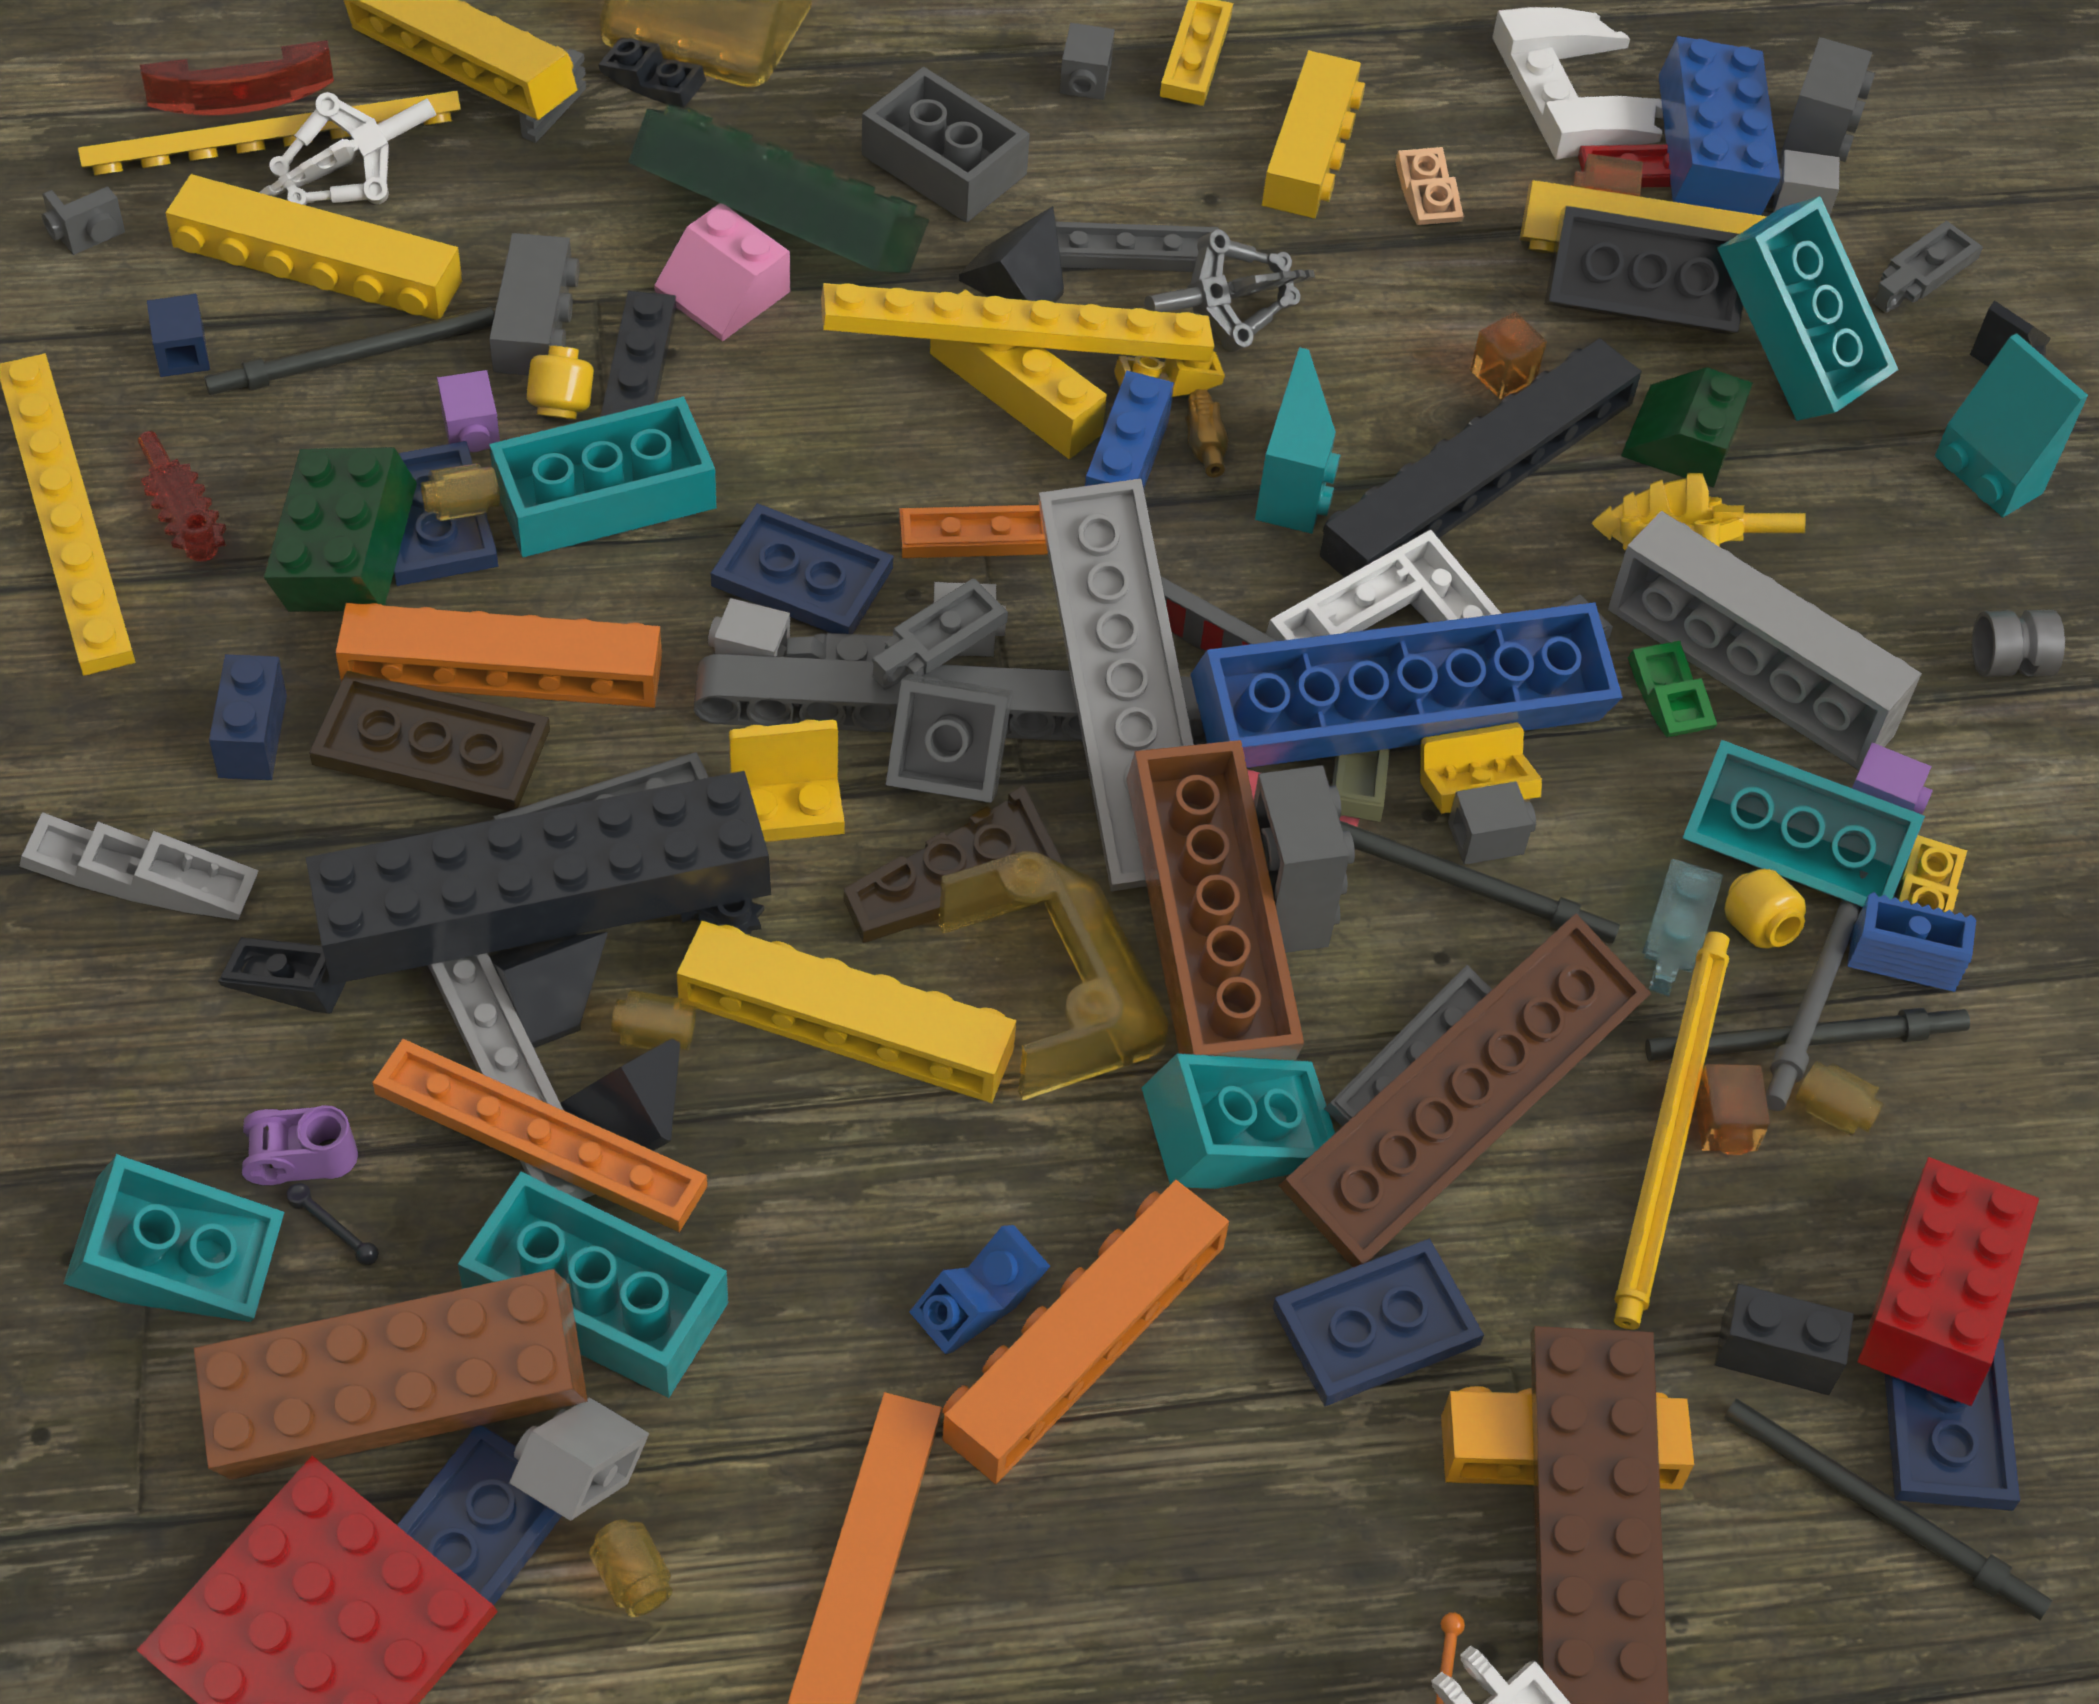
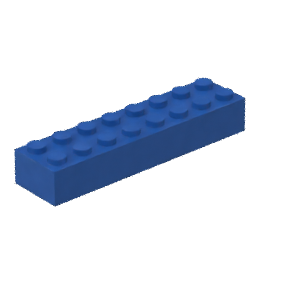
(1406, 684)

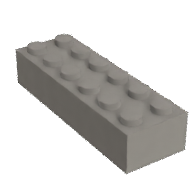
(1762, 640)

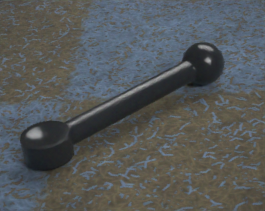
(300, 1197)

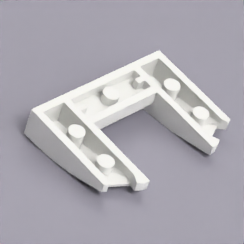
(1532, 44)
(1413, 574)

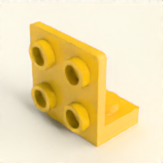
(791, 777)

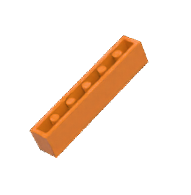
(503, 654)
(1083, 1330)

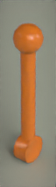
(1452, 1626)

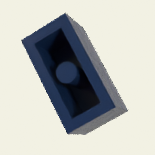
(248, 717)

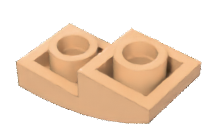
(1427, 186)

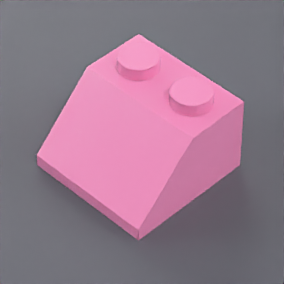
(725, 272)

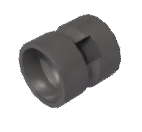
(2011, 643)

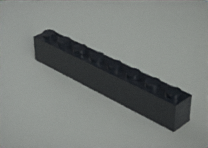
(1484, 458)

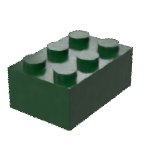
(340, 528)

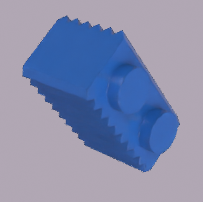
(1912, 942)

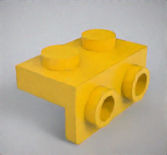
(1474, 761)

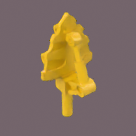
(1690, 504)

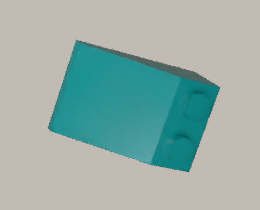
(2012, 428)
(1299, 454)
(1235, 1118)
(173, 1243)

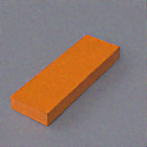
(971, 531)

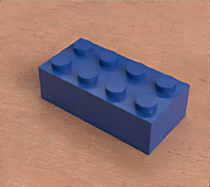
(1718, 126)

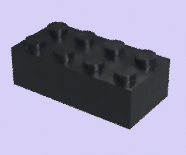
(1643, 271)

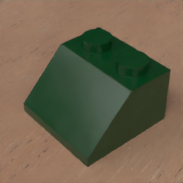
(1688, 423)

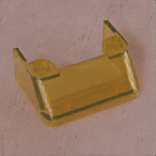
(727, 37)
(1115, 1008)

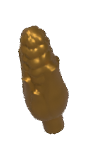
(1206, 432)

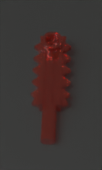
(181, 502)

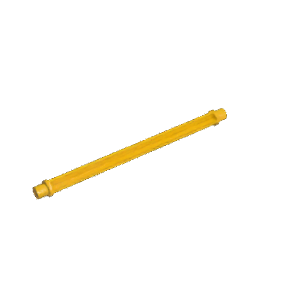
(1671, 1132)

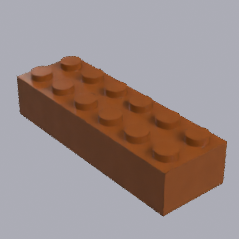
(1213, 903)
(389, 1375)

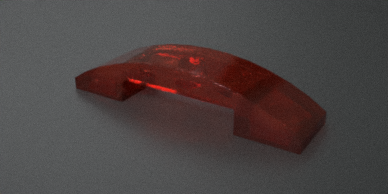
(238, 87)

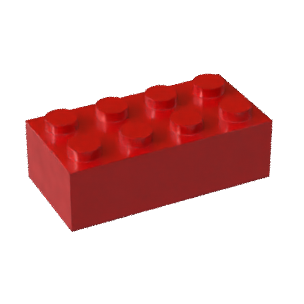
(1949, 1281)

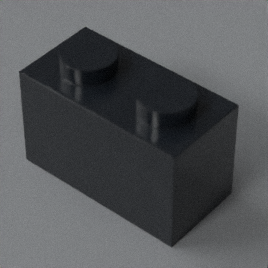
(1784, 1339)

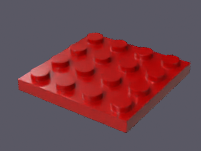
(318, 1608)

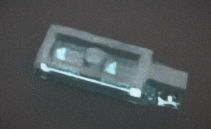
(1680, 922)

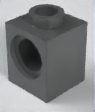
(1087, 61)

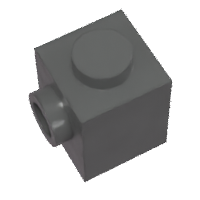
(1491, 822)

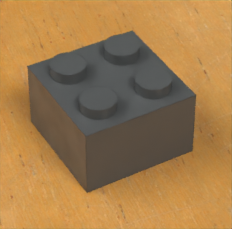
(1829, 100)
(949, 737)

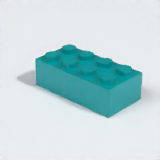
(1808, 309)
(603, 476)
(633, 1295)

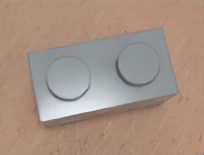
(577, 1458)

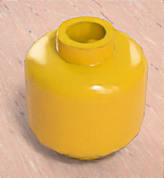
(560, 383)
(1765, 909)

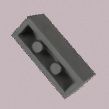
(532, 301)

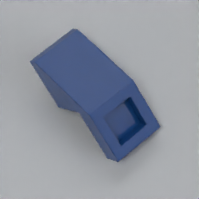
(975, 1297)

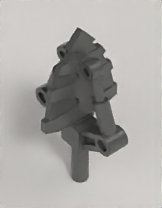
(1211, 293)

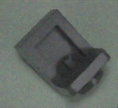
(83, 221)

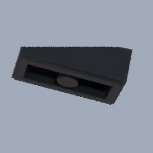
(282, 973)

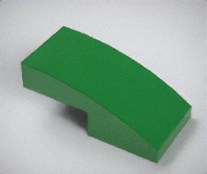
(1669, 690)

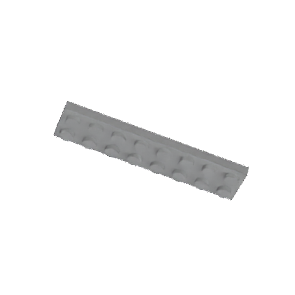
(1115, 648)

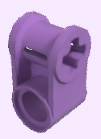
(293, 1145)

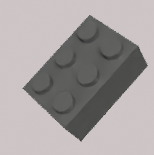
(945, 144)
(1304, 853)

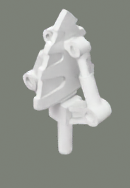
(368, 139)

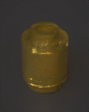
(460, 491)
(652, 1019)
(1840, 1098)
(631, 1567)

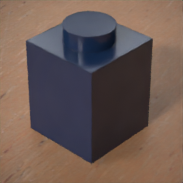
(178, 335)

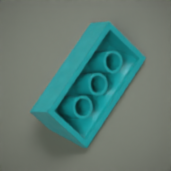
(1802, 826)

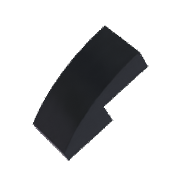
(643, 70)

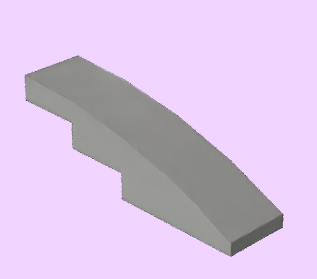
(139, 870)

